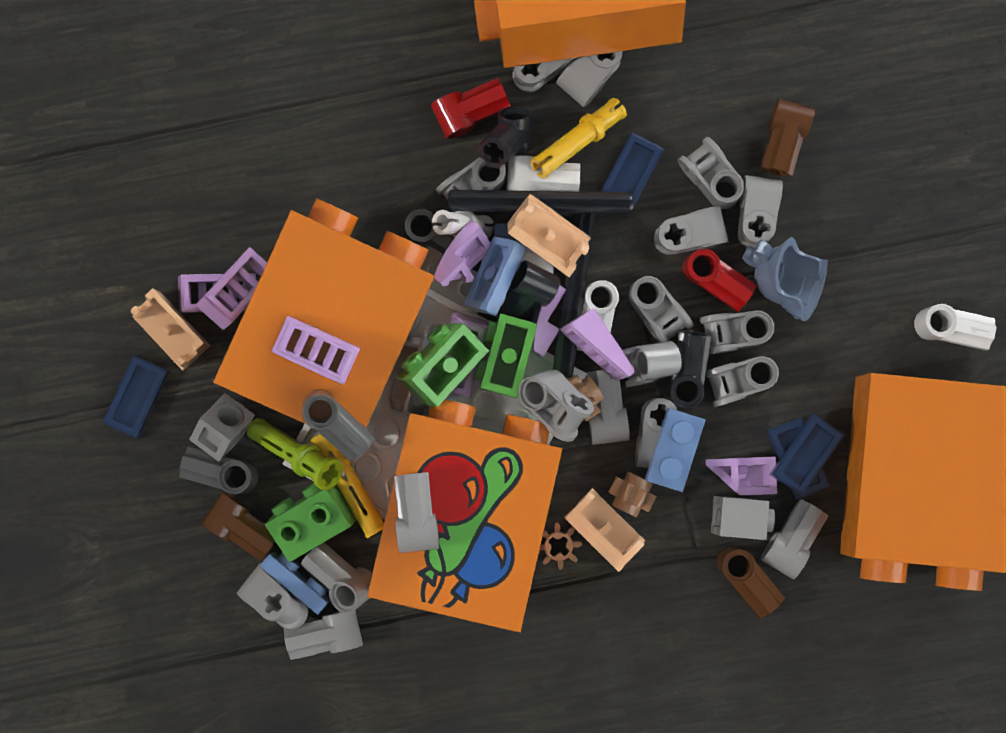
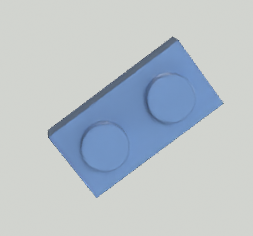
(495, 275)
(675, 449)
(307, 590)

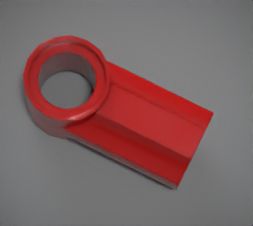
(461, 112)
(721, 281)

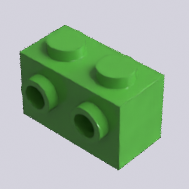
(508, 355)
(442, 363)
(309, 520)

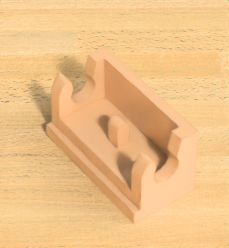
(548, 234)
(169, 329)
(605, 529)

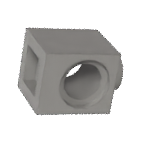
(221, 427)

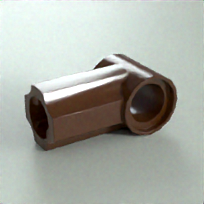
(788, 129)
(234, 522)
(751, 582)

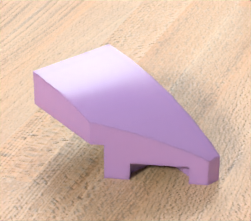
(462, 255)
(545, 331)
(746, 475)

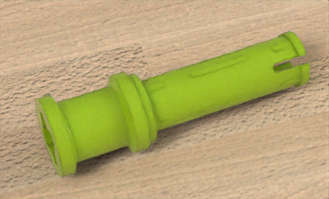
(304, 458)

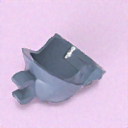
(788, 276)

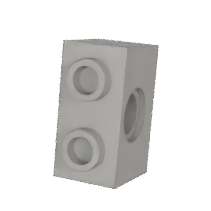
(741, 518)

